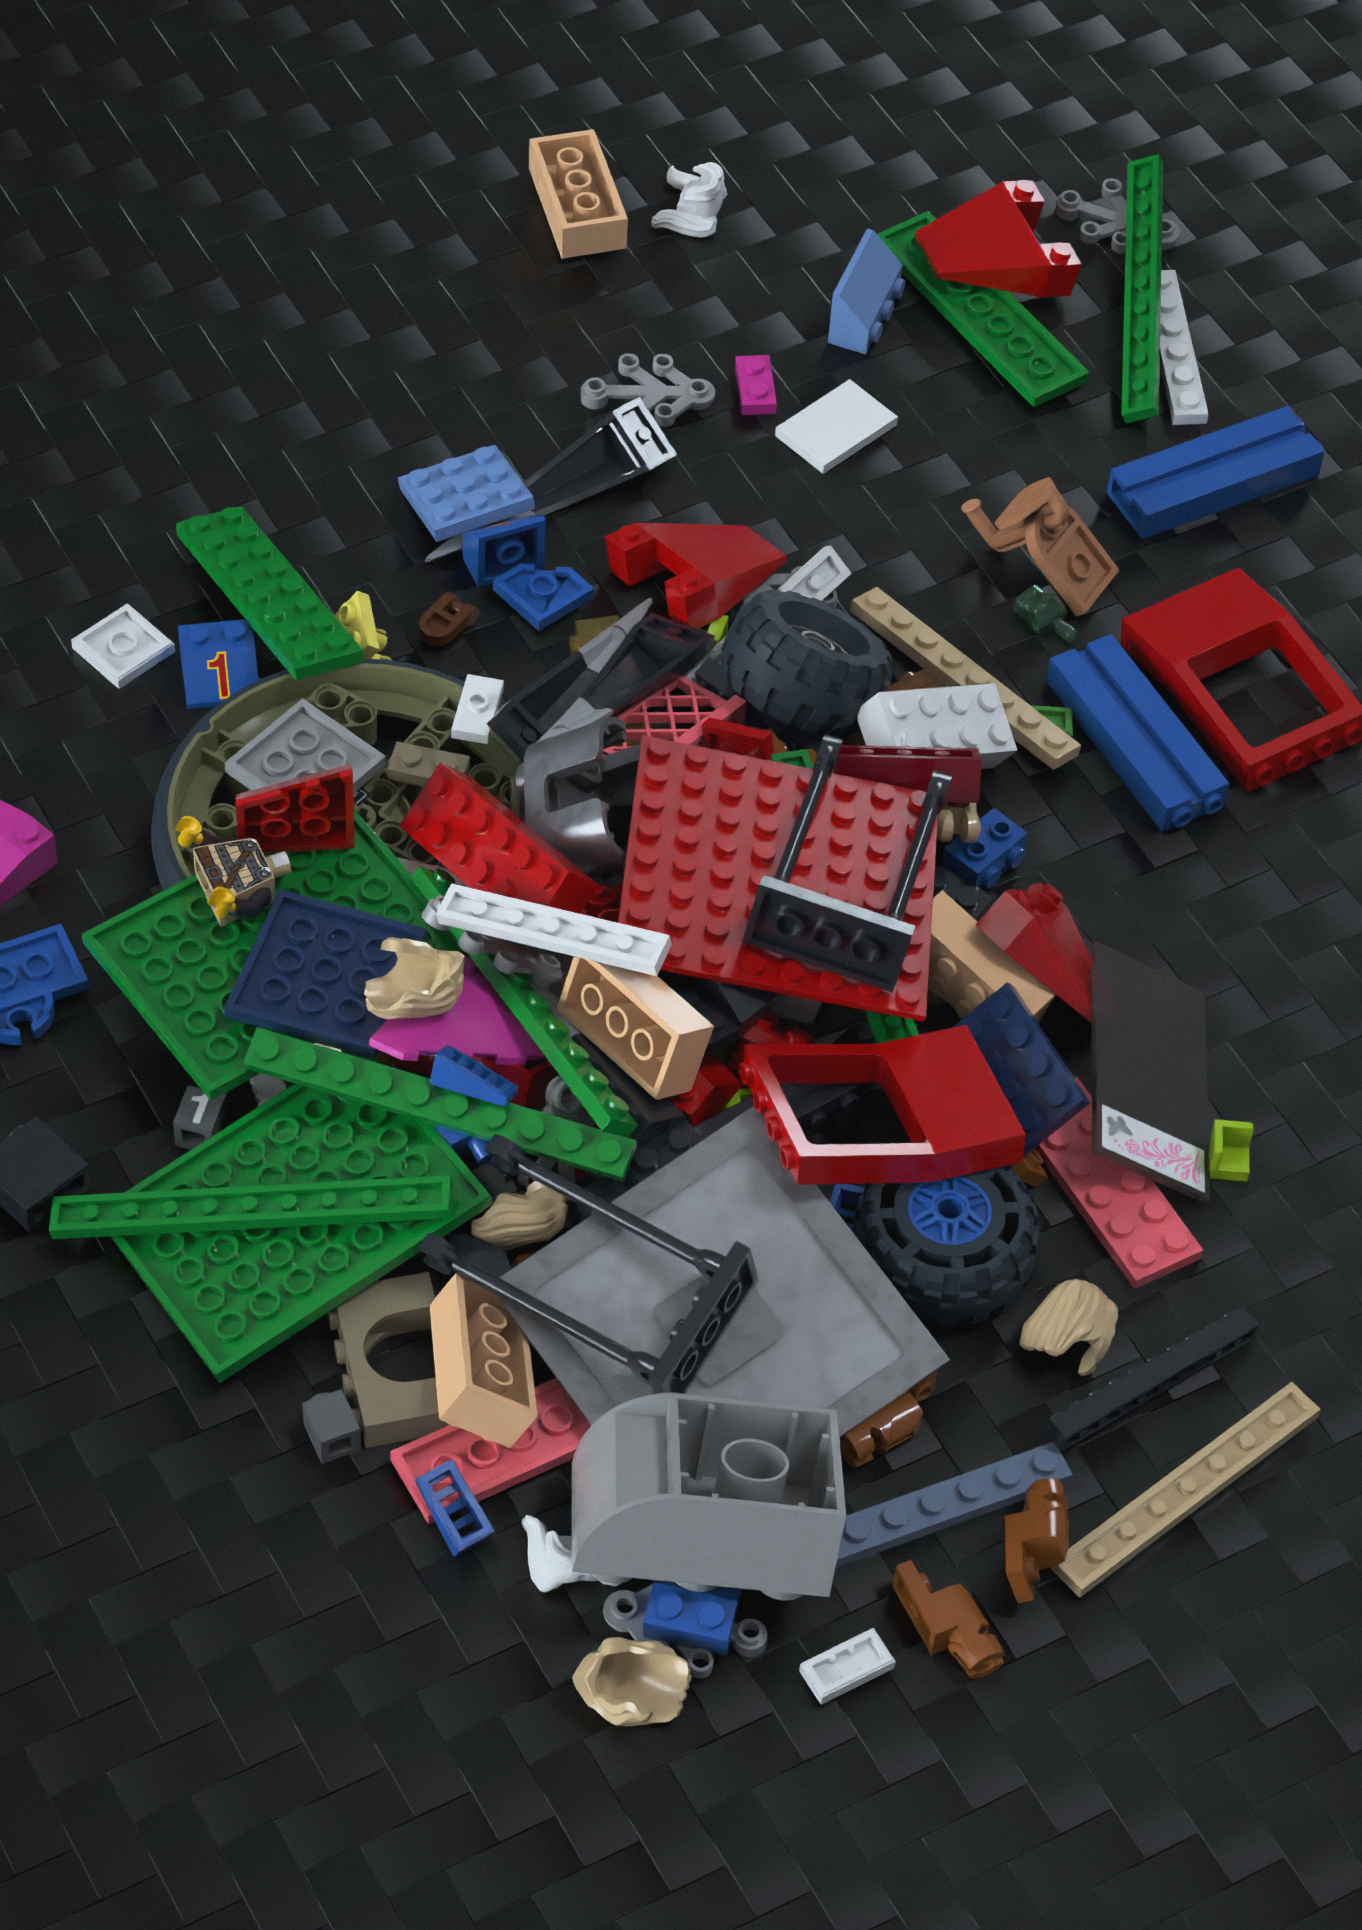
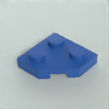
(542, 594)

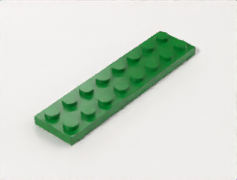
(991, 322)
(269, 593)

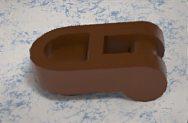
(437, 624)

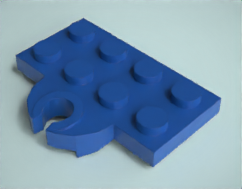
(32, 976)

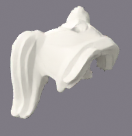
(698, 201)
(551, 1557)

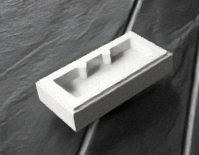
(476, 707)
(847, 1666)

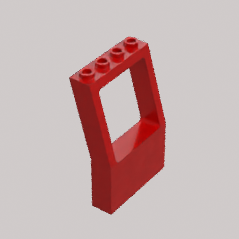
(1218, 628)
(935, 1085)

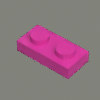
(755, 385)

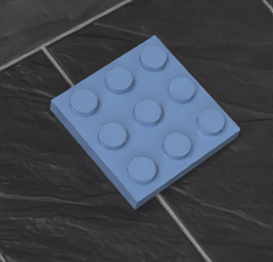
(466, 492)

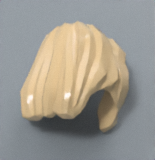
(419, 984)
(522, 1217)
(1070, 1315)
(633, 1681)

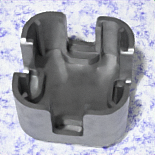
(569, 791)

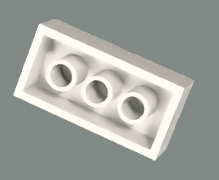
(940, 718)

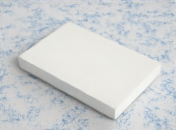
(836, 426)

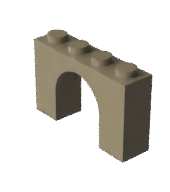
(384, 1407)

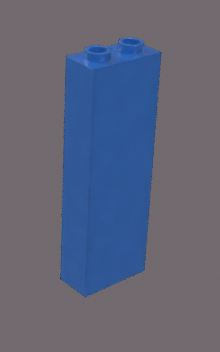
(1215, 472)
(1137, 733)

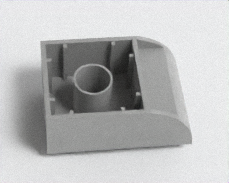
(710, 1495)

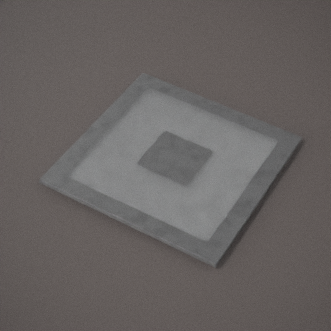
(810, 1333)

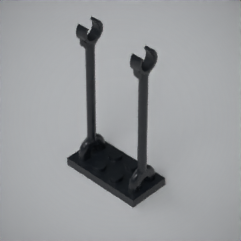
(829, 930)
(691, 1338)

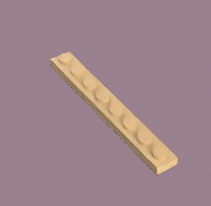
(956, 669)
(1186, 1489)

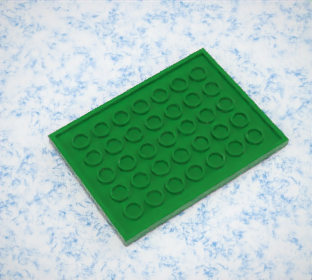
(183, 965)
(257, 1287)

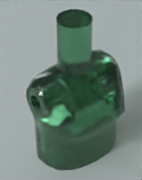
(1044, 612)

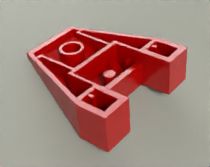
(994, 244)
(711, 564)
(1044, 940)

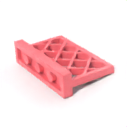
(726, 710)

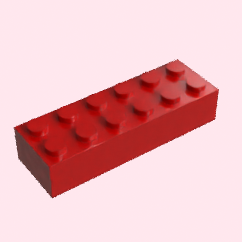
(491, 845)

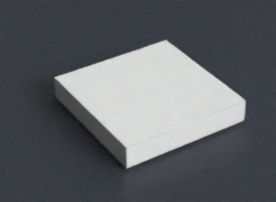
(123, 646)

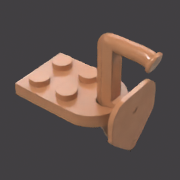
(1054, 539)

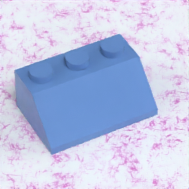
(865, 295)

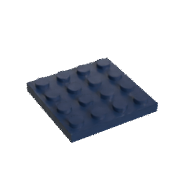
(313, 970)
(1025, 1065)

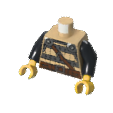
(232, 871)

